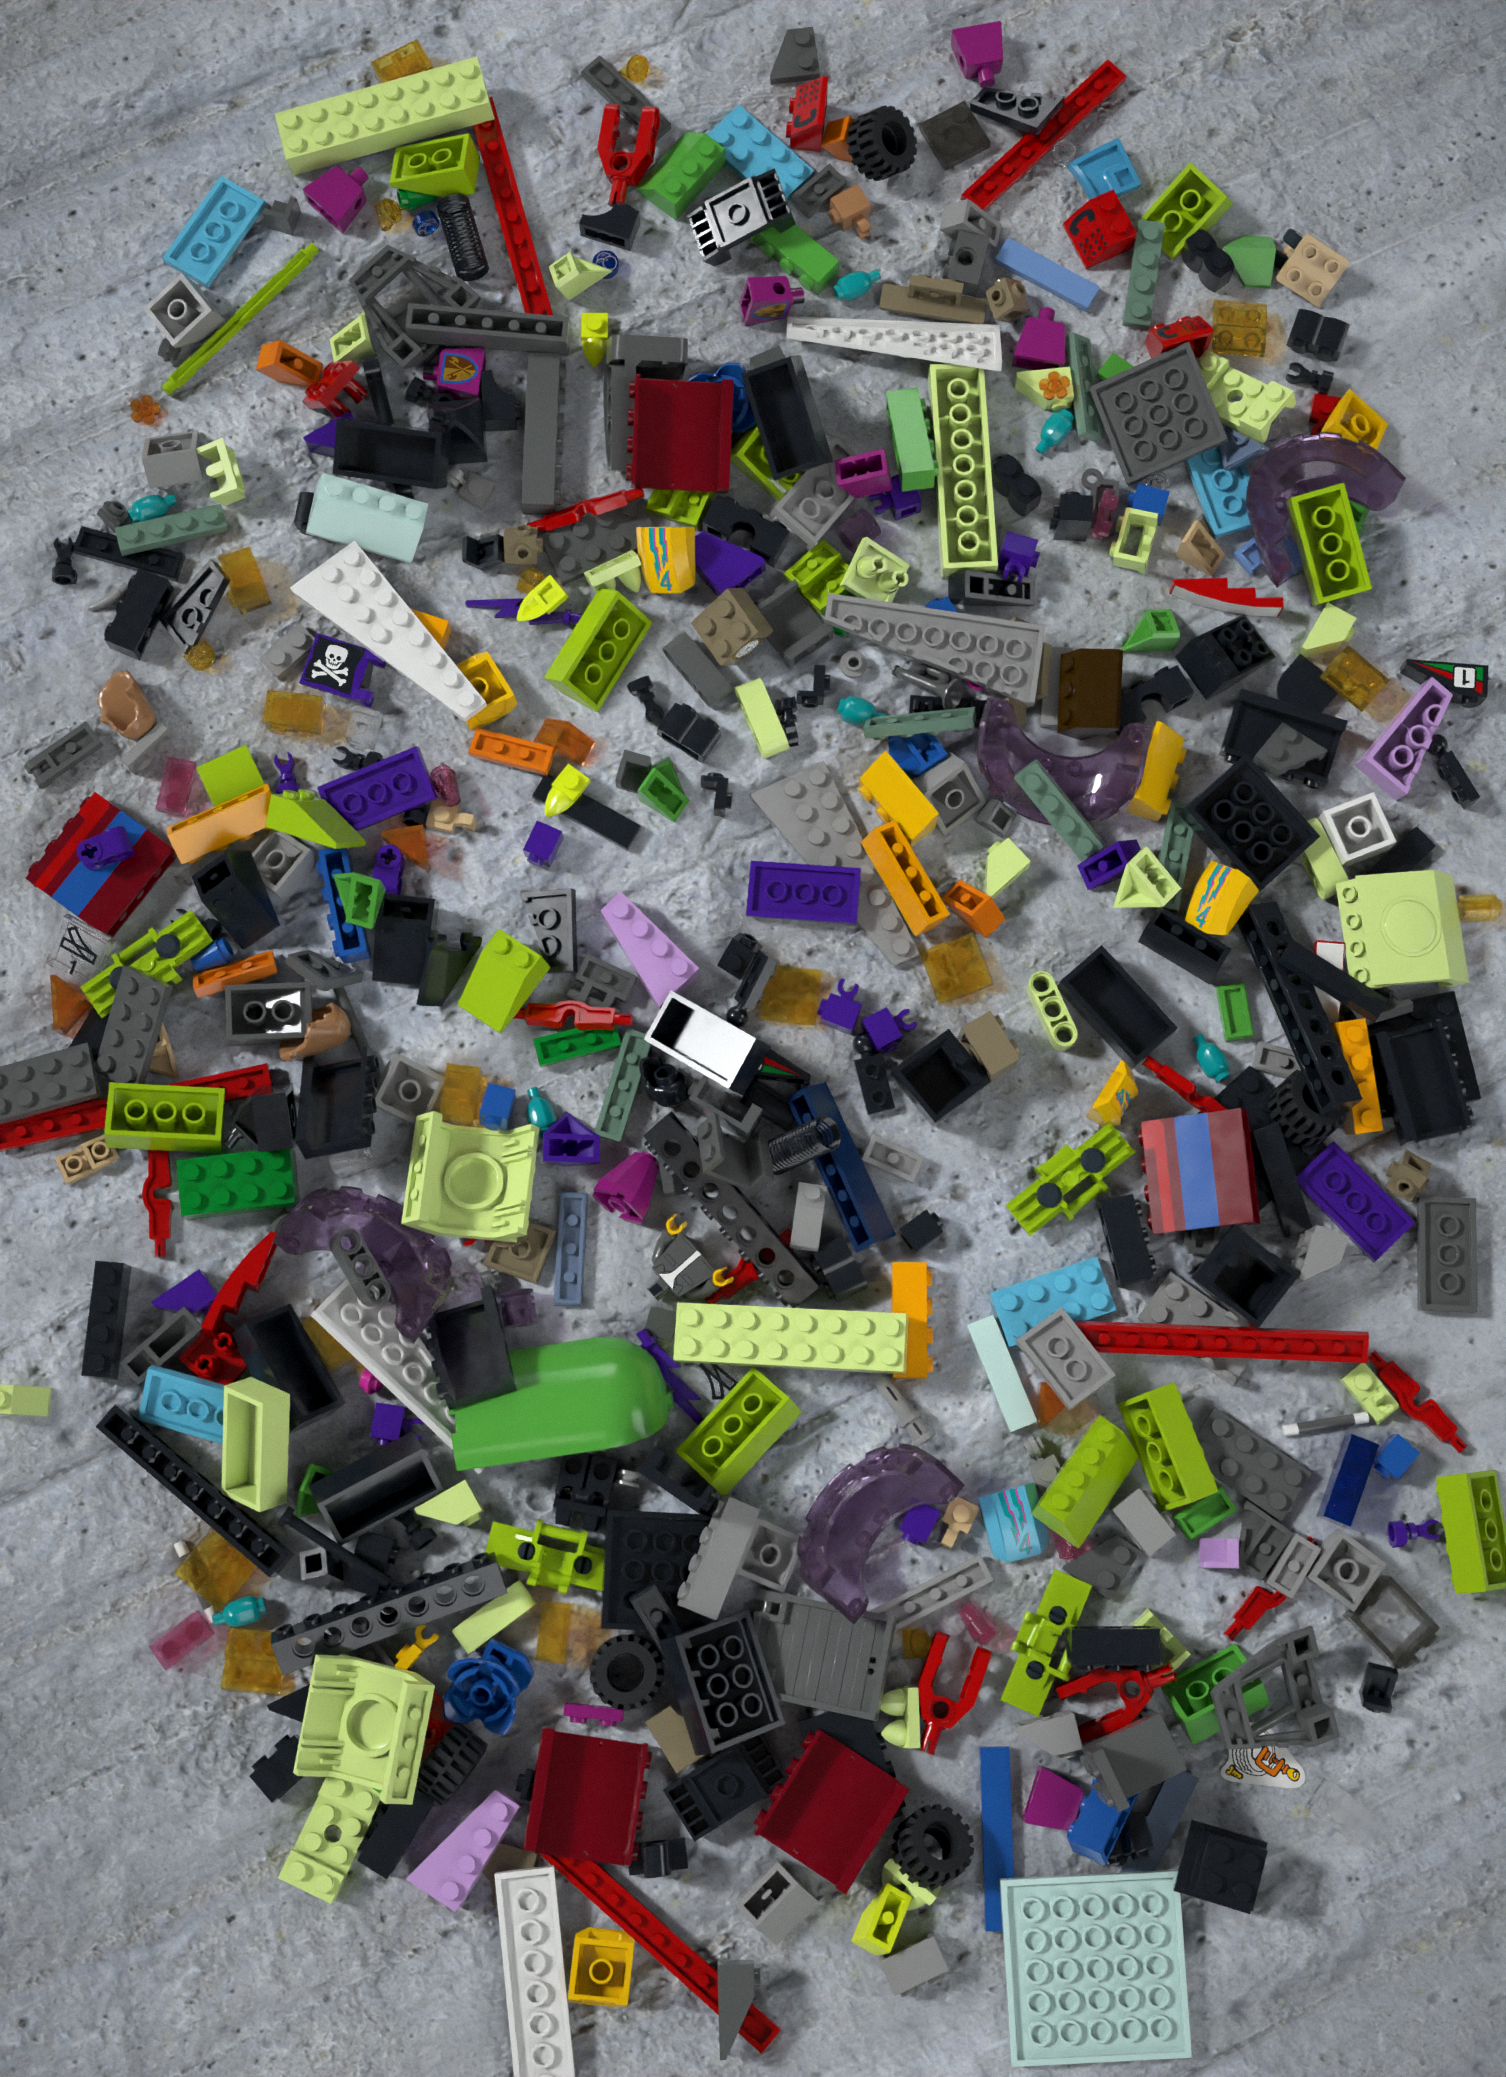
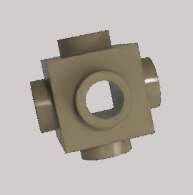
(1007, 300)
(522, 545)
(1408, 1176)

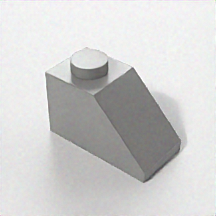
(969, 218)
(808, 1216)

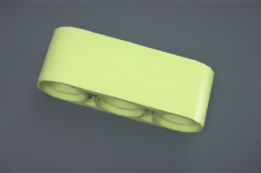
(762, 718)
(1322, 863)
(1051, 997)
(494, 1617)

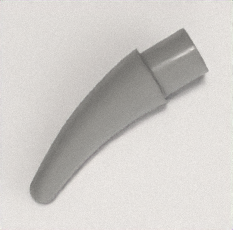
(112, 598)

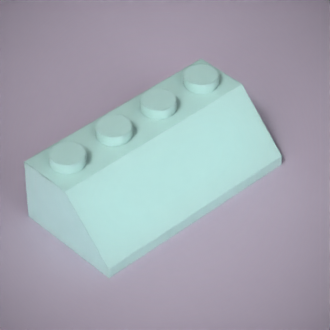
(370, 516)

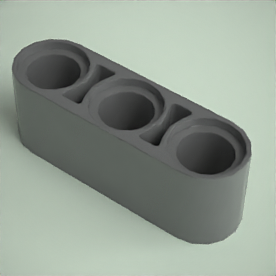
(697, 669)
(372, 1276)

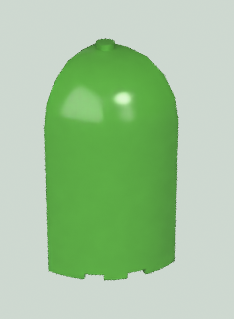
(565, 1403)

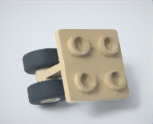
(1308, 266)

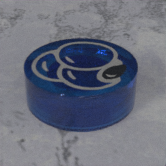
(425, 223)
(607, 260)

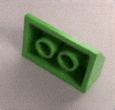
(682, 173)
(1192, 1698)

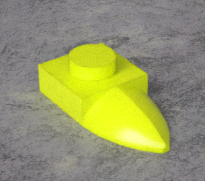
(594, 336)
(542, 600)
(565, 790)

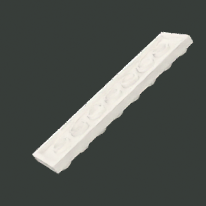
(534, 1972)

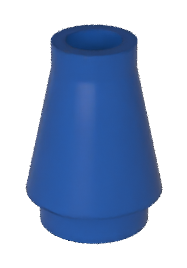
(213, 955)

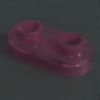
(1107, 505)

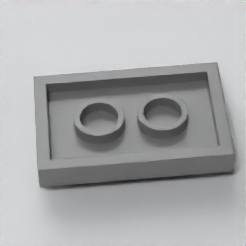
(1065, 1359)

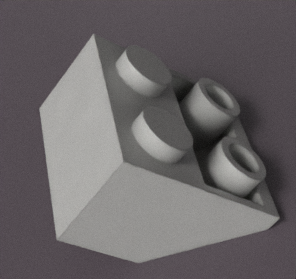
(1318, 1252)
(776, 1902)

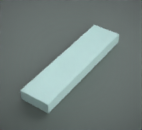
(1001, 1373)

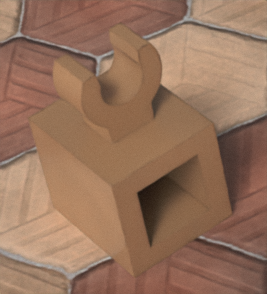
(851, 210)

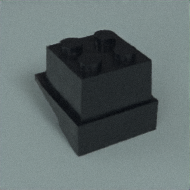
(940, 1077)
(1245, 1277)
(1221, 1866)

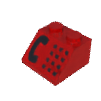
(808, 115)
(1100, 230)
(1166, 337)

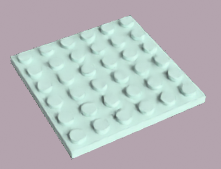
(1095, 1968)

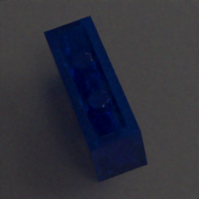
(1347, 1480)

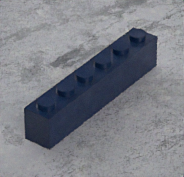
(844, 1172)

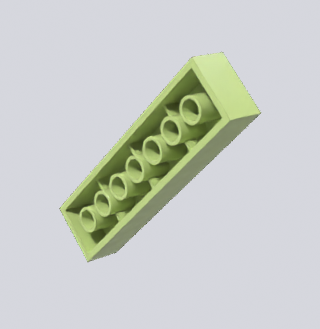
(384, 116)
(965, 473)
(791, 1338)

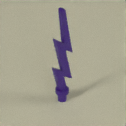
(511, 606)
(665, 1361)

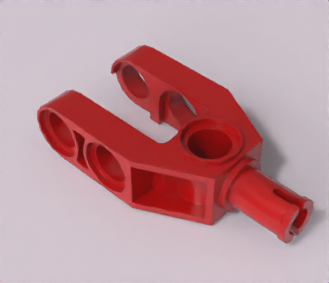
(636, 162)
(1133, 1703)
(956, 1710)

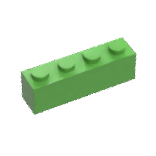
(799, 255)
(910, 439)

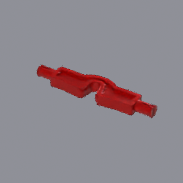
(594, 505)
(585, 1016)
(1182, 1086)
(159, 1209)
(745, 1273)
(1428, 1413)
(1255, 1606)

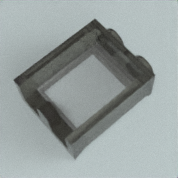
(1393, 1622)

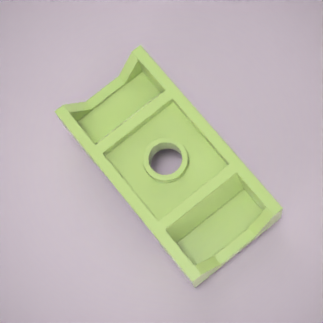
(1259, 401)
(315, 1861)

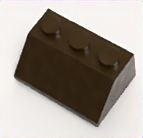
(1090, 692)

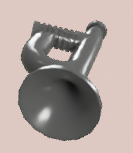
(949, 691)

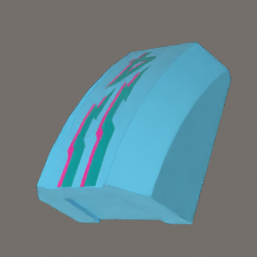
(1009, 1523)

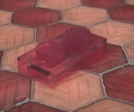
(176, 786)
(182, 1640)

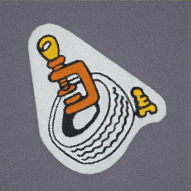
(1263, 1766)

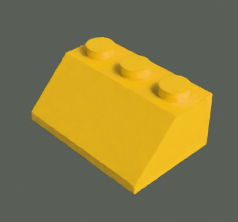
(1159, 773)
(897, 799)

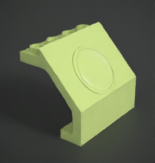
(1402, 929)
(470, 1180)
(365, 1725)

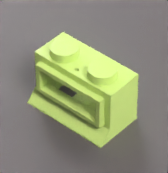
(225, 470)
(1141, 519)
(1166, 1637)

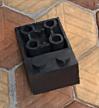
(1224, 656)
(237, 897)
(401, 938)

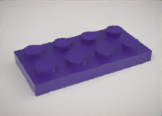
(381, 789)
(803, 892)
(1353, 1202)

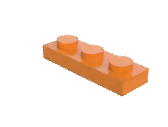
(511, 751)
(235, 973)

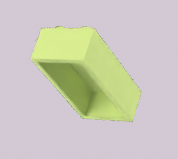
(255, 1444)

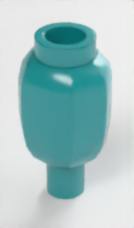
(855, 284)
(1055, 430)
(150, 507)
(856, 710)
(1211, 1059)
(539, 1111)
(241, 1611)

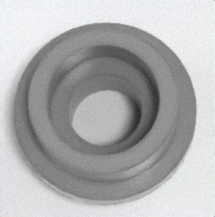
(853, 672)

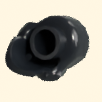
(663, 1082)

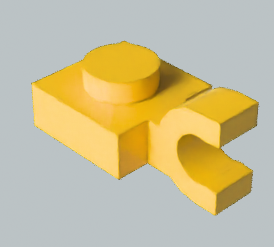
(410, 1654)

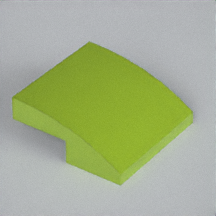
(680, 507)
(818, 574)
(230, 775)

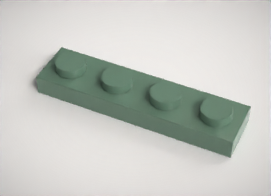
(1143, 274)
(1082, 374)
(171, 529)
(923, 722)
(1059, 810)
(1175, 850)
(622, 1087)

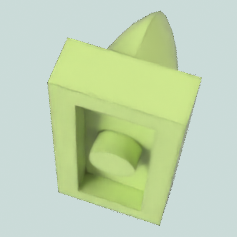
(624, 566)
(905, 1705)
(919, 1895)

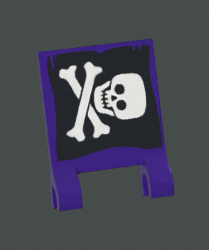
(339, 669)

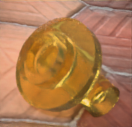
(635, 69)
(388, 213)
(529, 580)
(200, 656)
(915, 1643)

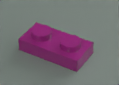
(580, 1712)

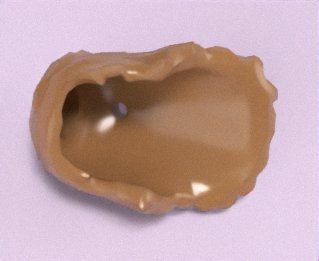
(126, 707)
(326, 1031)

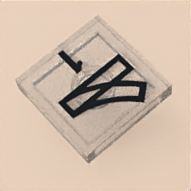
(79, 949)
(714, 1380)

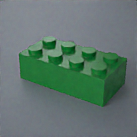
(237, 1183)

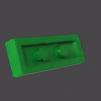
(574, 1044)

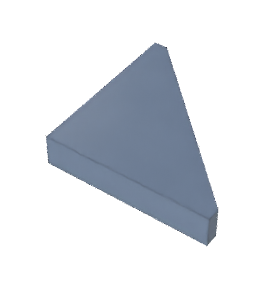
(1239, 449)

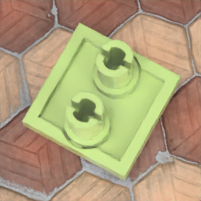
(875, 572)

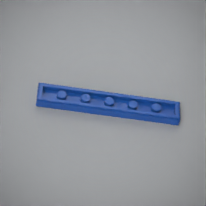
(996, 1829)

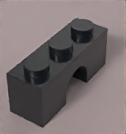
(728, 516)
(1167, 687)

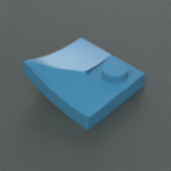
(1105, 170)

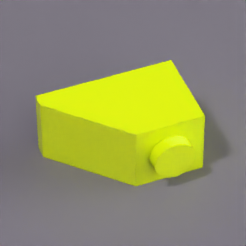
(881, 1920)

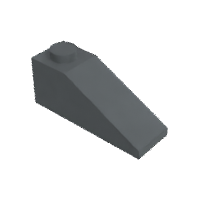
(735, 1996)

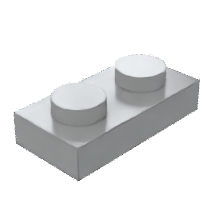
(288, 651)
(140, 755)
(892, 1159)
(1293, 1566)

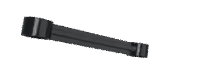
(381, 405)

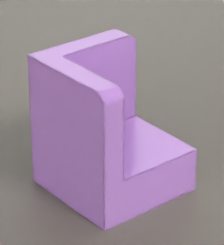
(1218, 1553)

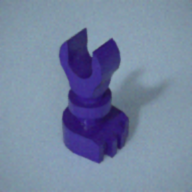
(287, 778)
(1400, 1533)

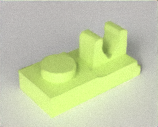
(1370, 1393)

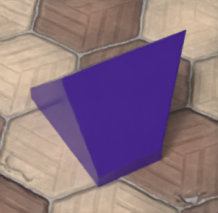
(570, 1143)

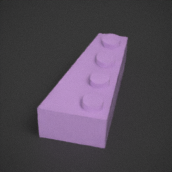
(1402, 744)
(649, 950)
(461, 1858)

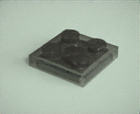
(954, 135)

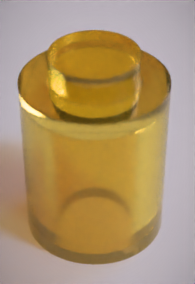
(1479, 908)

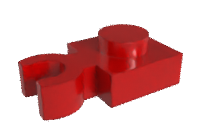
(1321, 409)

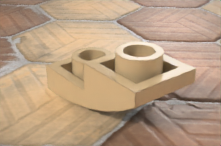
(85, 1160)

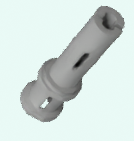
(902, 1409)

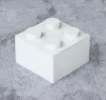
(1357, 830)

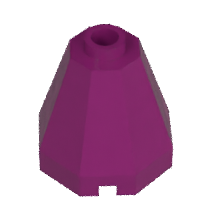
(629, 1187)

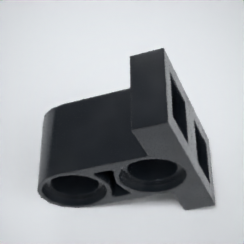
(660, 1858)

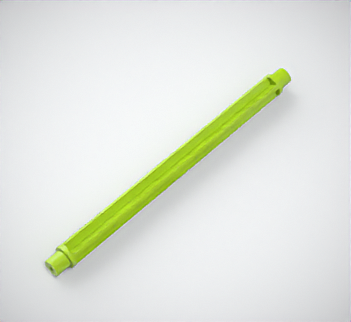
(239, 319)

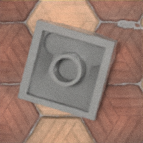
(283, 863)
(407, 1088)
(769, 1555)
(1345, 1569)

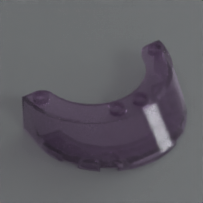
(1307, 465)
(1093, 783)
(407, 1256)
(857, 1509)

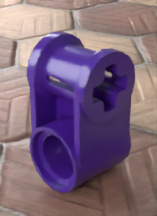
(108, 848)
(389, 874)

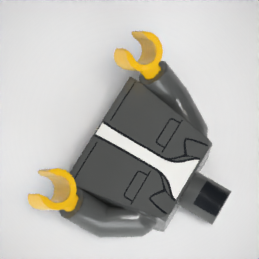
(682, 1267)

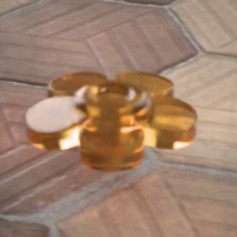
(1054, 386)
(144, 410)

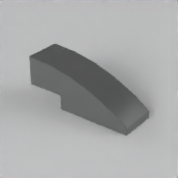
(161, 1344)

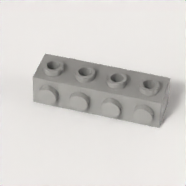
(718, 1556)

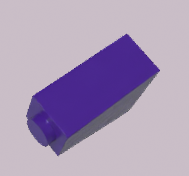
(725, 564)

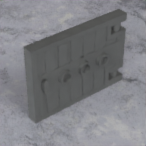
(822, 1656)

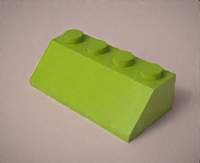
(1328, 544)
(598, 649)
(165, 1117)
(738, 1431)
(1168, 1447)
(1086, 1481)
(1474, 1530)

